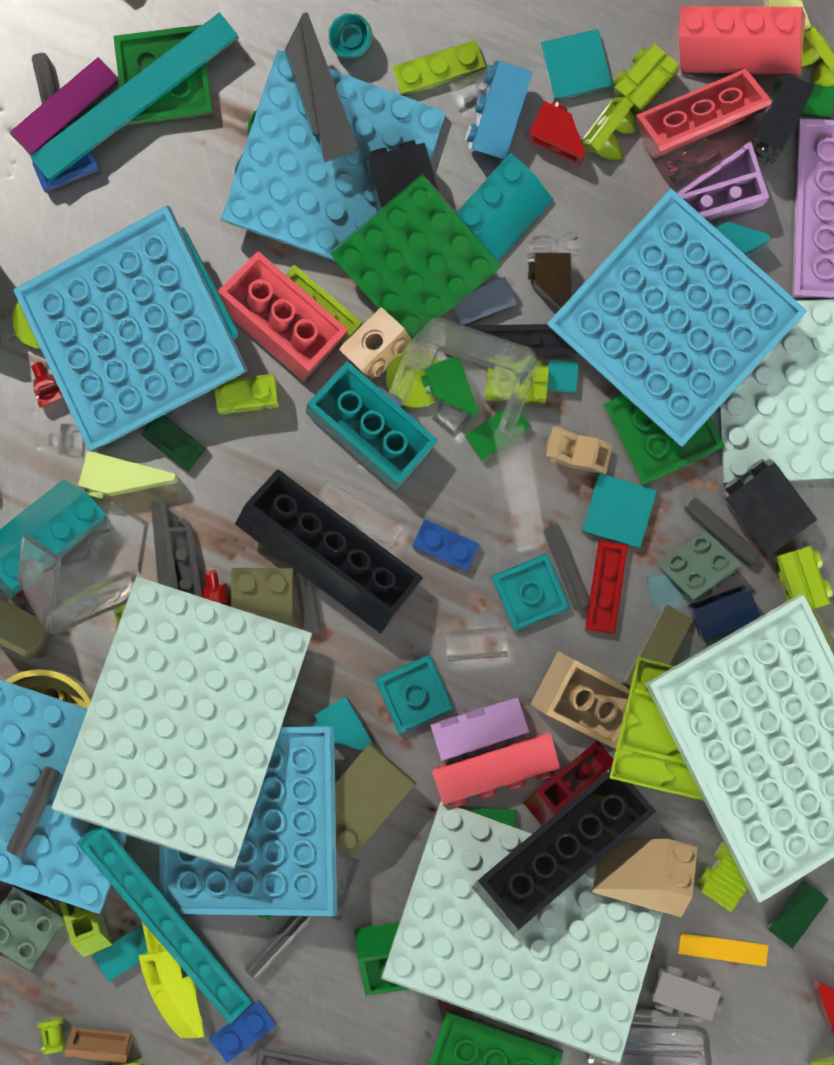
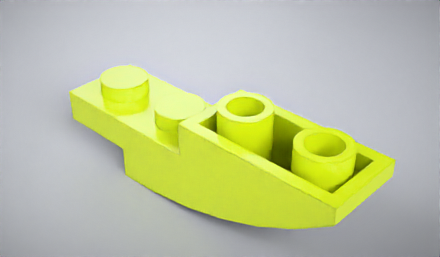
(170, 990)

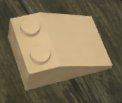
(583, 699)
(648, 874)

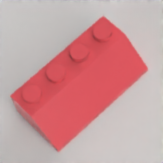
(741, 38)
(701, 113)
(281, 316)
(496, 768)

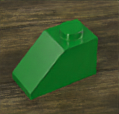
(450, 386)

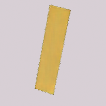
(723, 949)

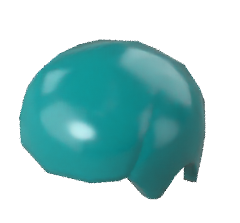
(350, 35)

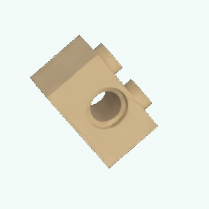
(377, 329)

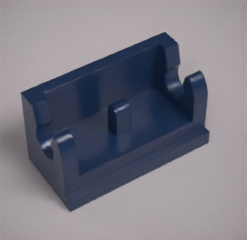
(724, 612)

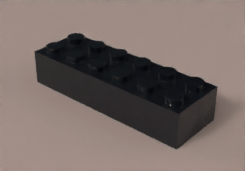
(328, 550)
(562, 850)

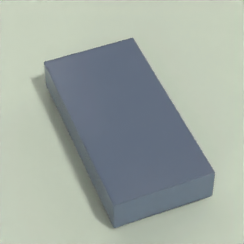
(485, 302)

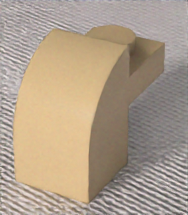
(578, 451)

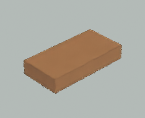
(98, 1045)

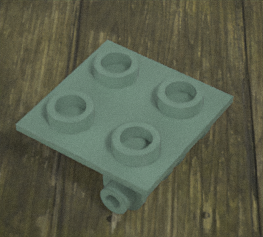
(700, 566)
(26, 927)

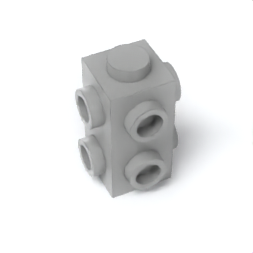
(695, 997)

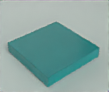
(576, 65)
(619, 510)
(530, 592)
(414, 694)

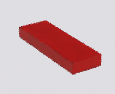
(606, 587)

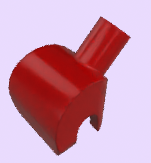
(44, 385)
(215, 591)

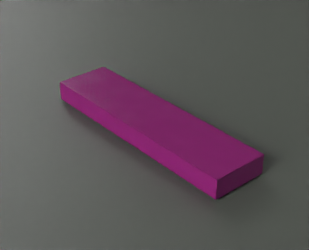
(64, 106)

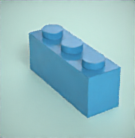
(498, 109)

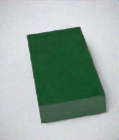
(174, 442)
(797, 913)

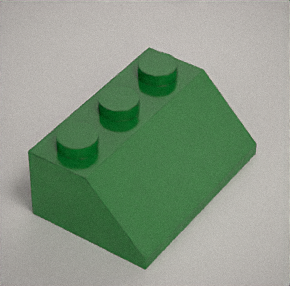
(373, 948)

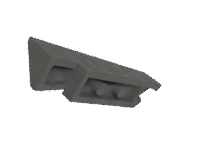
(319, 92)
(175, 551)

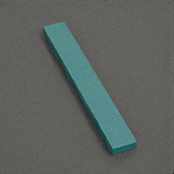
(134, 97)
(164, 922)

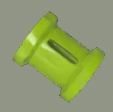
(51, 1035)

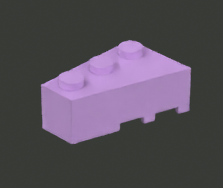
(728, 187)
(479, 730)

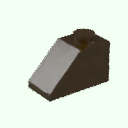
(551, 277)

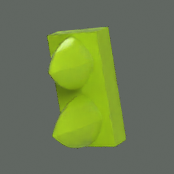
(814, 49)
(600, 136)

